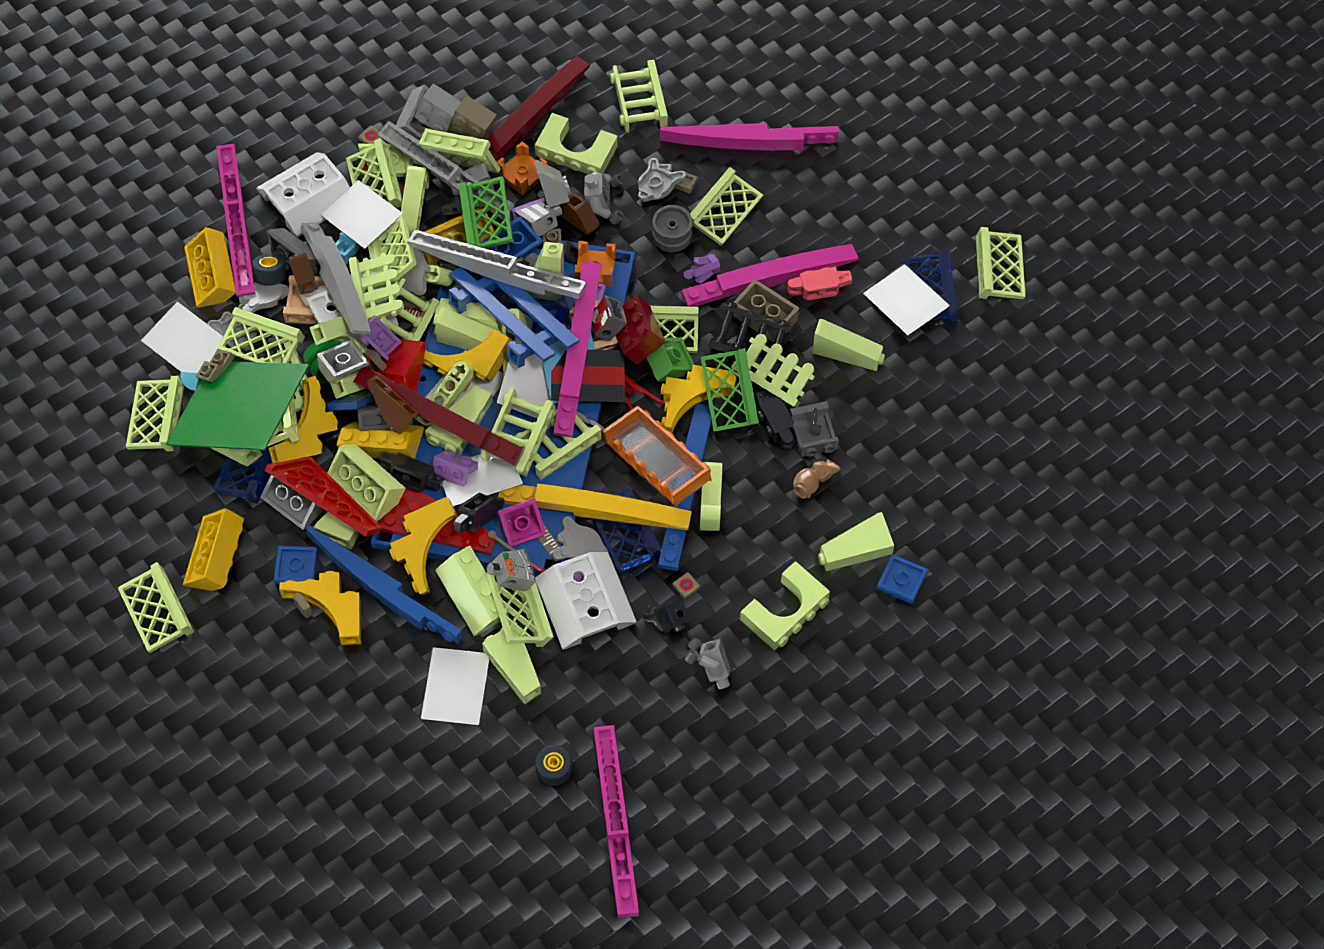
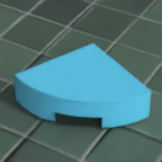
(190, 380)

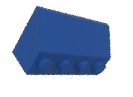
(524, 241)

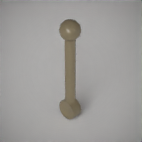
(492, 535)

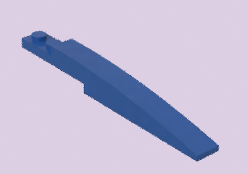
(695, 443)
(383, 587)

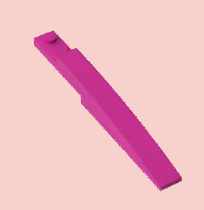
(749, 136)
(235, 220)
(768, 273)
(577, 354)
(616, 822)

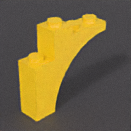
(483, 359)
(684, 394)
(312, 423)
(413, 548)
(327, 595)

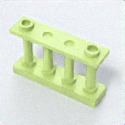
(652, 86)
(419, 323)
(536, 428)
(563, 455)

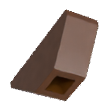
(579, 214)

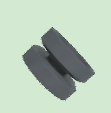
(672, 228)

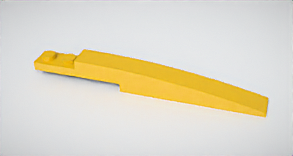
(599, 505)

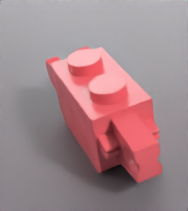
(819, 283)

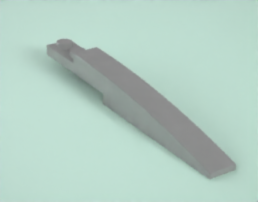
(434, 162)
(496, 265)
(336, 278)

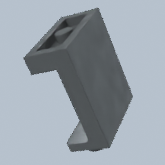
(371, 417)
(809, 443)

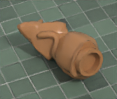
(808, 479)

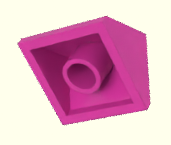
(521, 522)

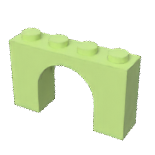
(589, 161)
(338, 330)
(776, 629)

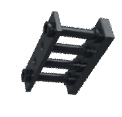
(719, 343)

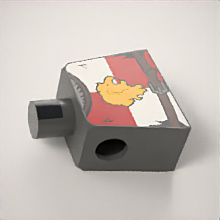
(607, 319)

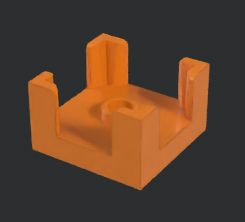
(520, 170)
(606, 258)

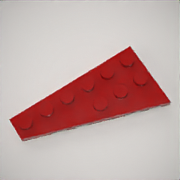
(319, 487)
(414, 500)

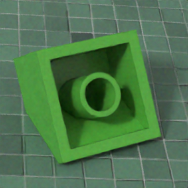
(670, 360)

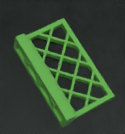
(470, 213)
(746, 389)

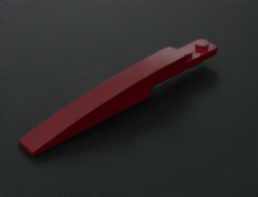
(535, 107)
(449, 420)

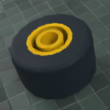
(269, 269)
(553, 773)

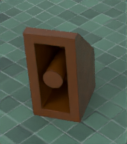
(303, 273)

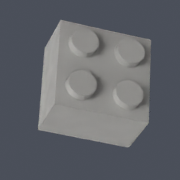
(437, 109)

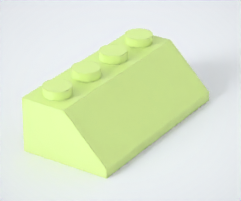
(365, 481)
(470, 590)

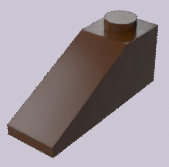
(394, 408)

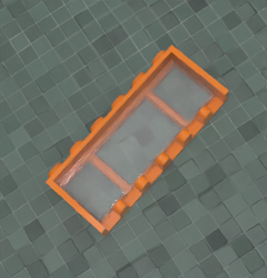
(657, 455)

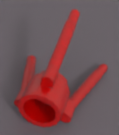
(631, 386)

